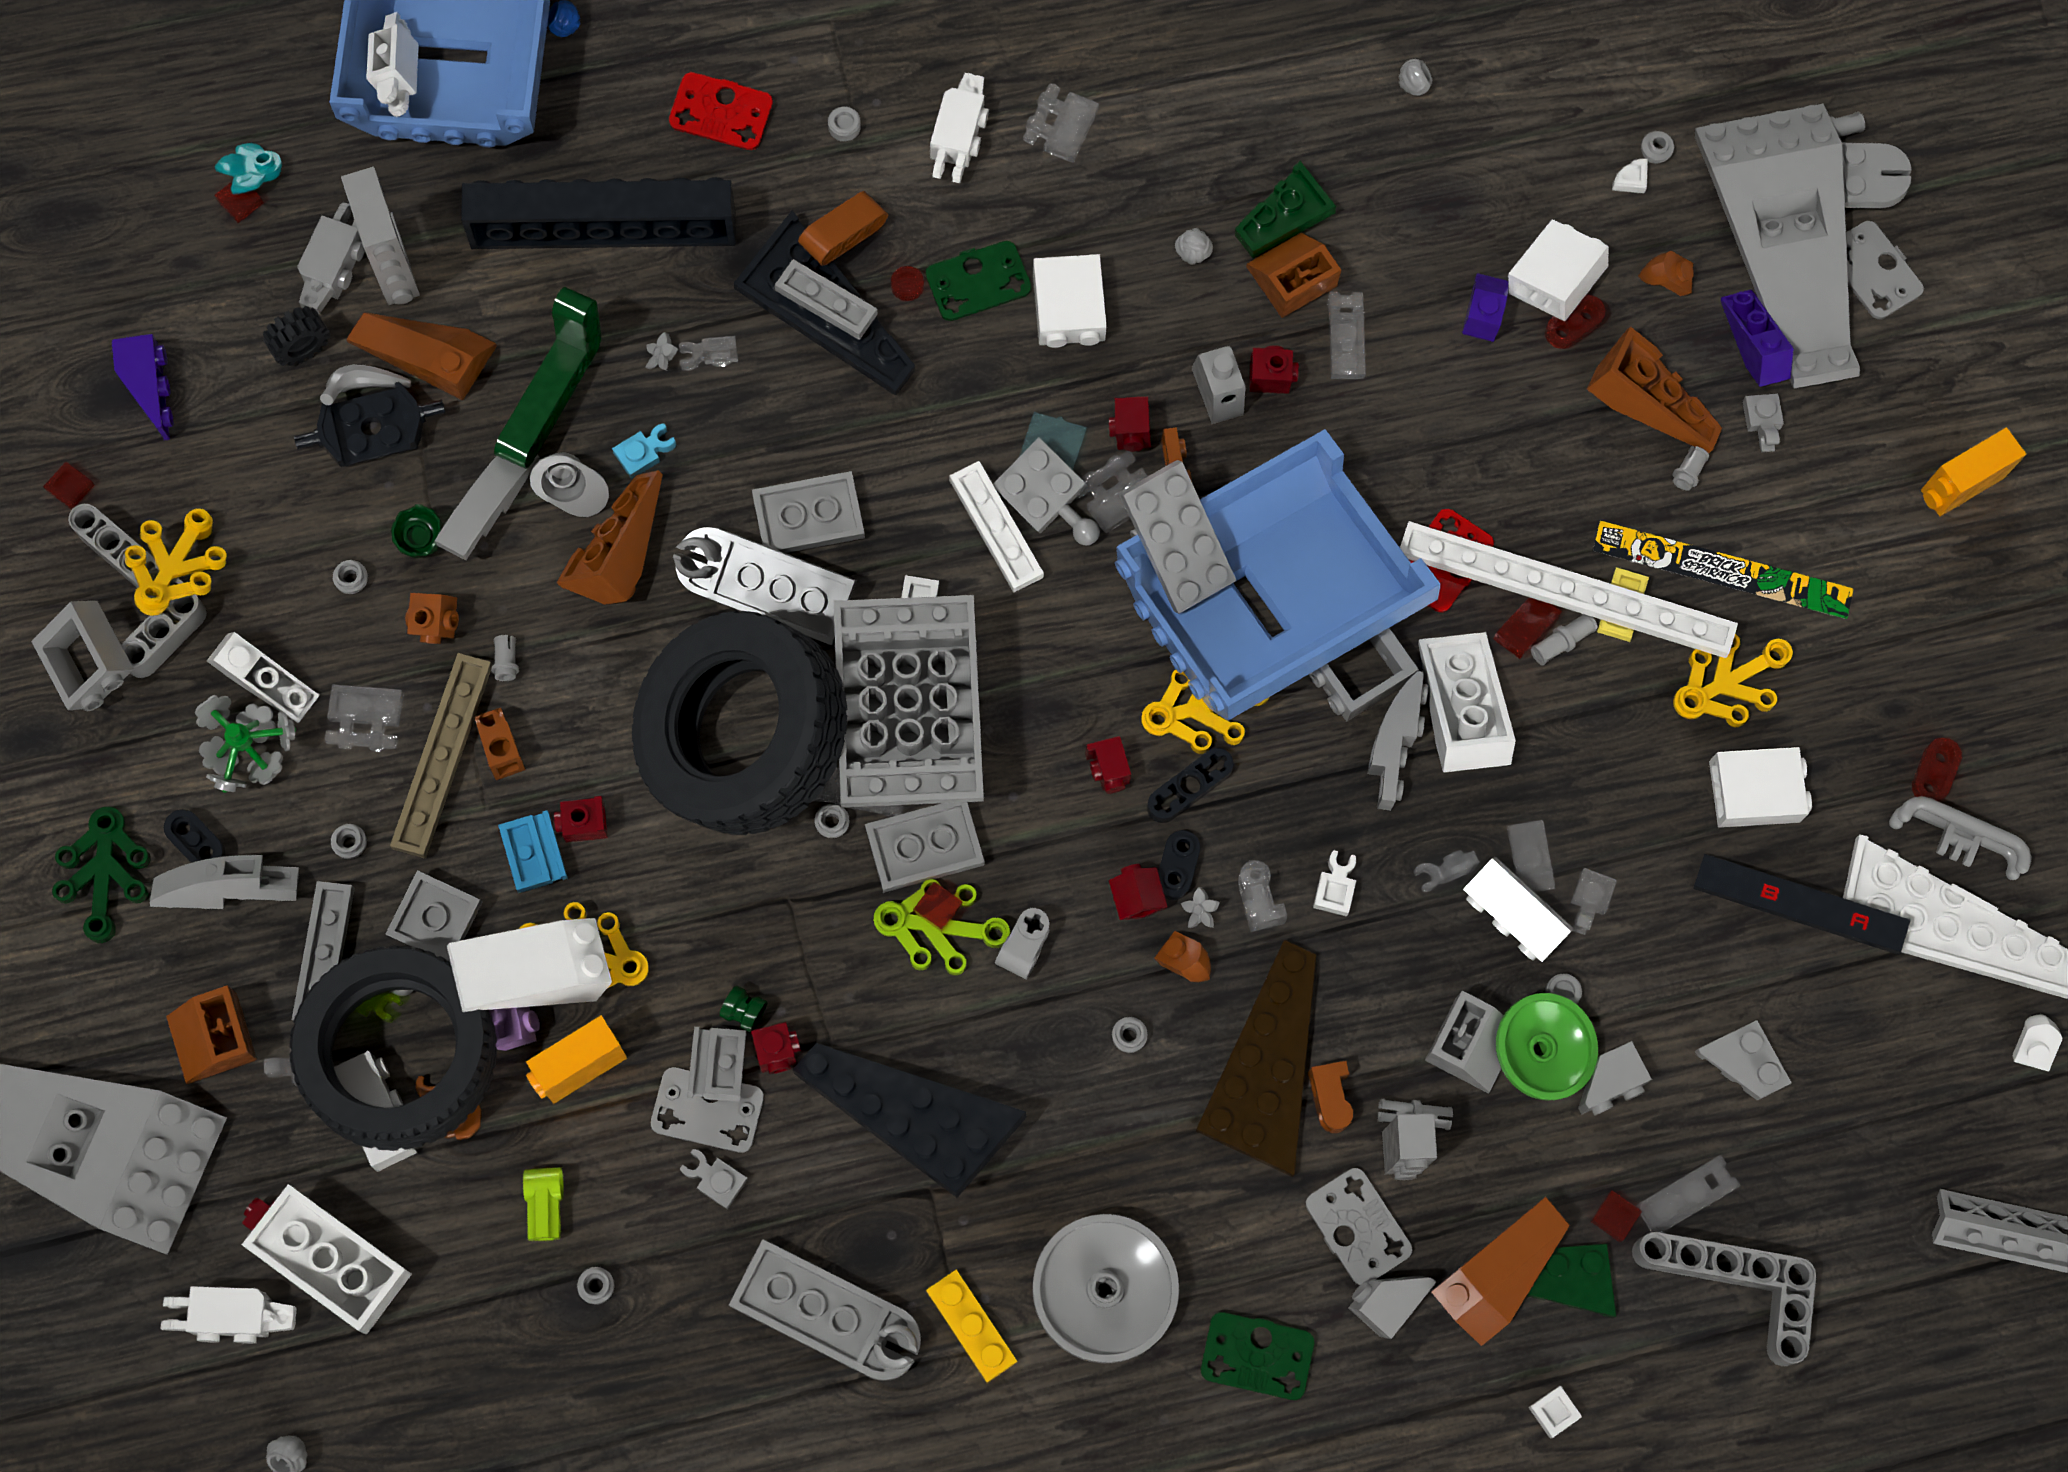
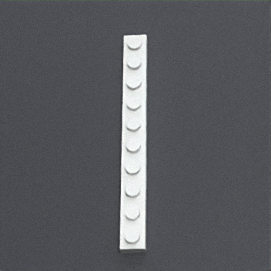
(1569, 590)

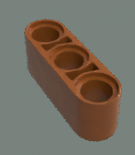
(843, 228)

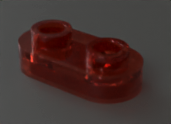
(1576, 325)
(1937, 773)

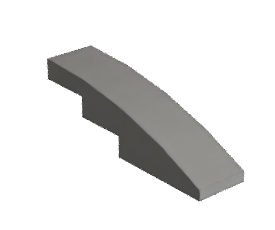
(482, 506)

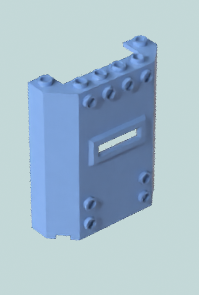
(453, 99)
(1310, 557)

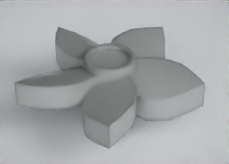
(661, 352)
(1200, 909)

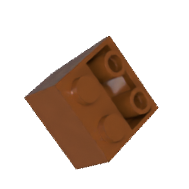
(1295, 273)
(211, 1034)

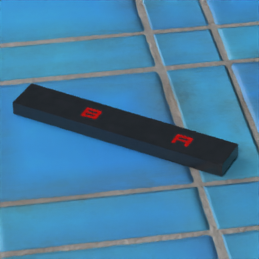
(1802, 904)

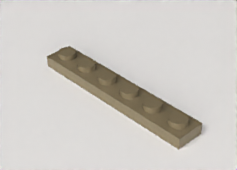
(441, 756)

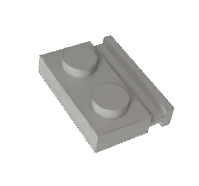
(717, 1064)

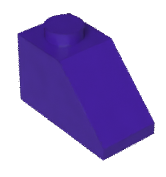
(1486, 307)

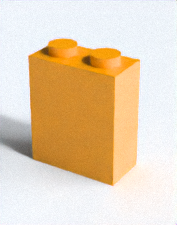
(1972, 472)
(575, 1060)

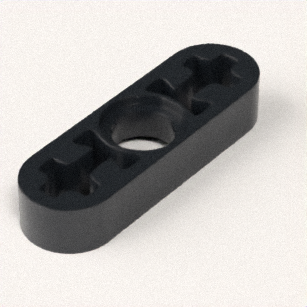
(1164, 792)

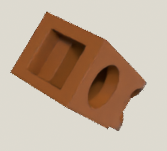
(499, 744)
(1329, 1099)

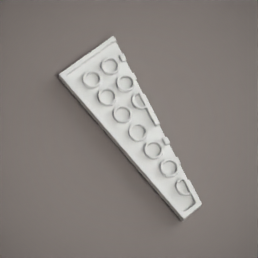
(1954, 924)

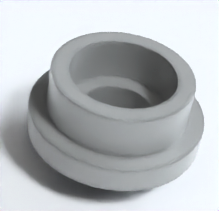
(1655, 154)
(346, 568)
(832, 810)
(344, 832)
(1135, 1025)
(584, 1285)

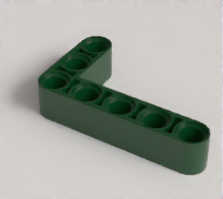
(556, 379)

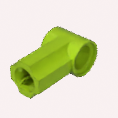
(542, 1192)

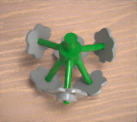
(251, 725)

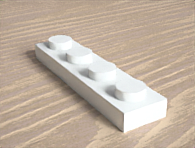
(996, 526)

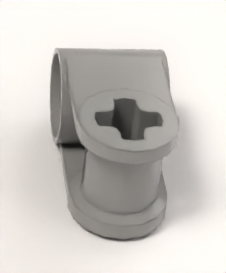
(1023, 948)

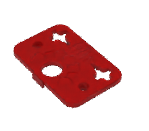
(720, 119)
(1451, 586)

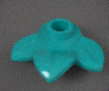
(250, 167)

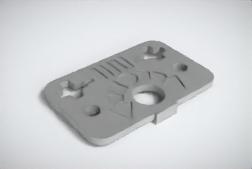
(1868, 276)
(706, 1119)
(1365, 1219)

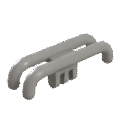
(1965, 834)

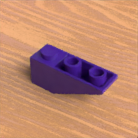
(1759, 339)
(140, 368)

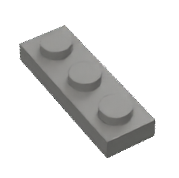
(826, 299)

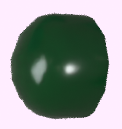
(416, 531)

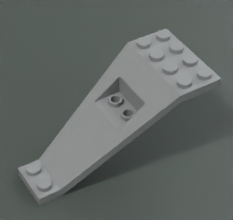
(1787, 213)
(124, 1164)

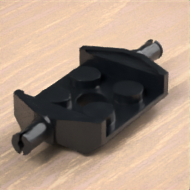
(342, 426)

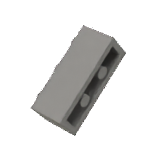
(1409, 1145)

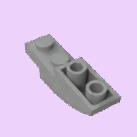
(1397, 729)
(212, 880)

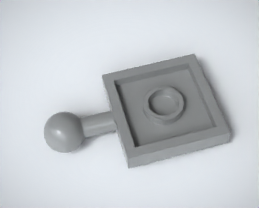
(1043, 488)
(432, 917)

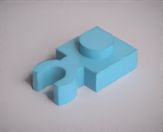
(639, 453)

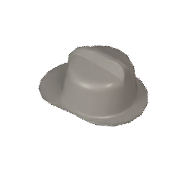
(569, 485)

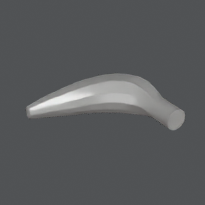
(359, 376)

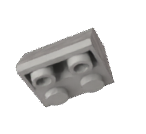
(1468, 1042)

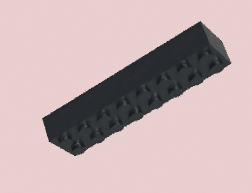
(599, 213)

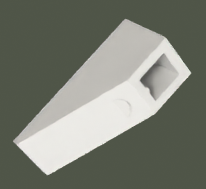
(262, 676)

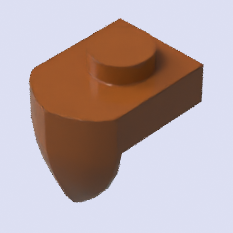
(1670, 272)
(1185, 958)

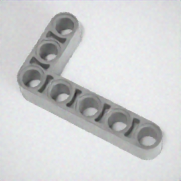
(144, 637)
(1742, 1274)

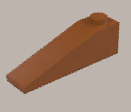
(432, 352)
(1642, 388)
(617, 554)
(1497, 1279)

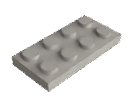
(1177, 536)

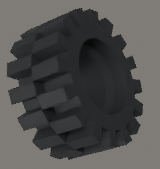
(296, 336)

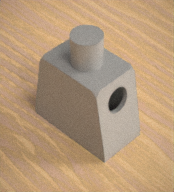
(1220, 378)

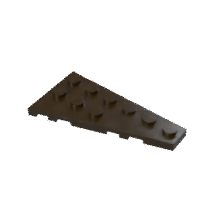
(1263, 1081)

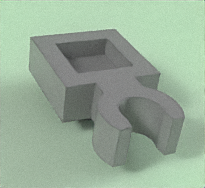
(718, 1181)

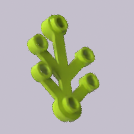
(936, 937)

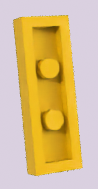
(971, 1326)

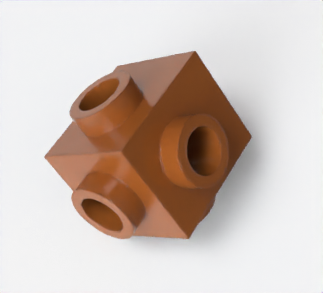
(432, 617)

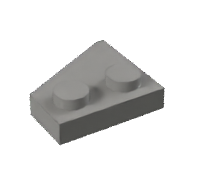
(1747, 1059)

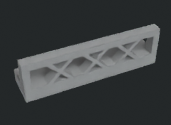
(2002, 1238)

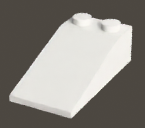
(1466, 703)
(531, 966)
(326, 1259)

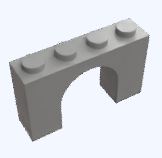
(380, 236)

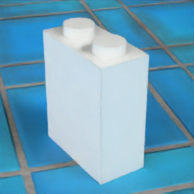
(1558, 269)
(1069, 300)
(1759, 787)

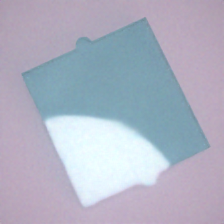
(1058, 434)

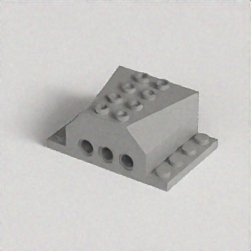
(909, 701)

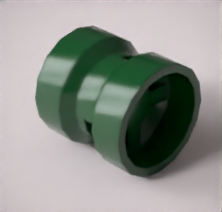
(743, 1008)

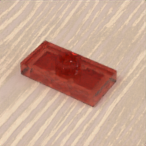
(1526, 626)

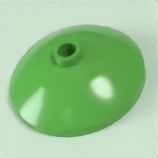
(1565, 1041)

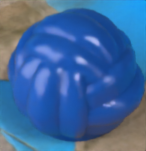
(563, 18)

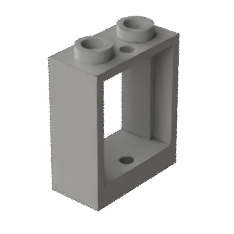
(51, 644)
(1394, 657)

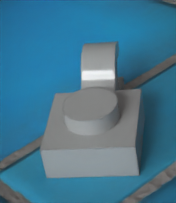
(1765, 416)

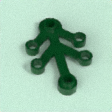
(101, 868)

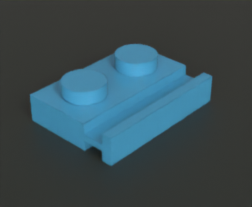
(532, 851)

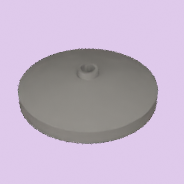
(1111, 1253)

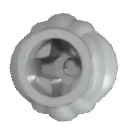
(1415, 77)
(1194, 246)
(286, 1454)

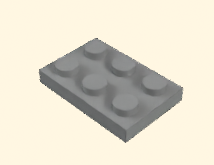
(809, 513)
(924, 845)

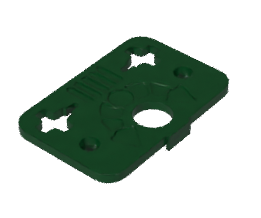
(979, 289)
(1254, 1365)

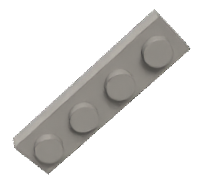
(325, 935)

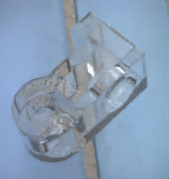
(1258, 898)

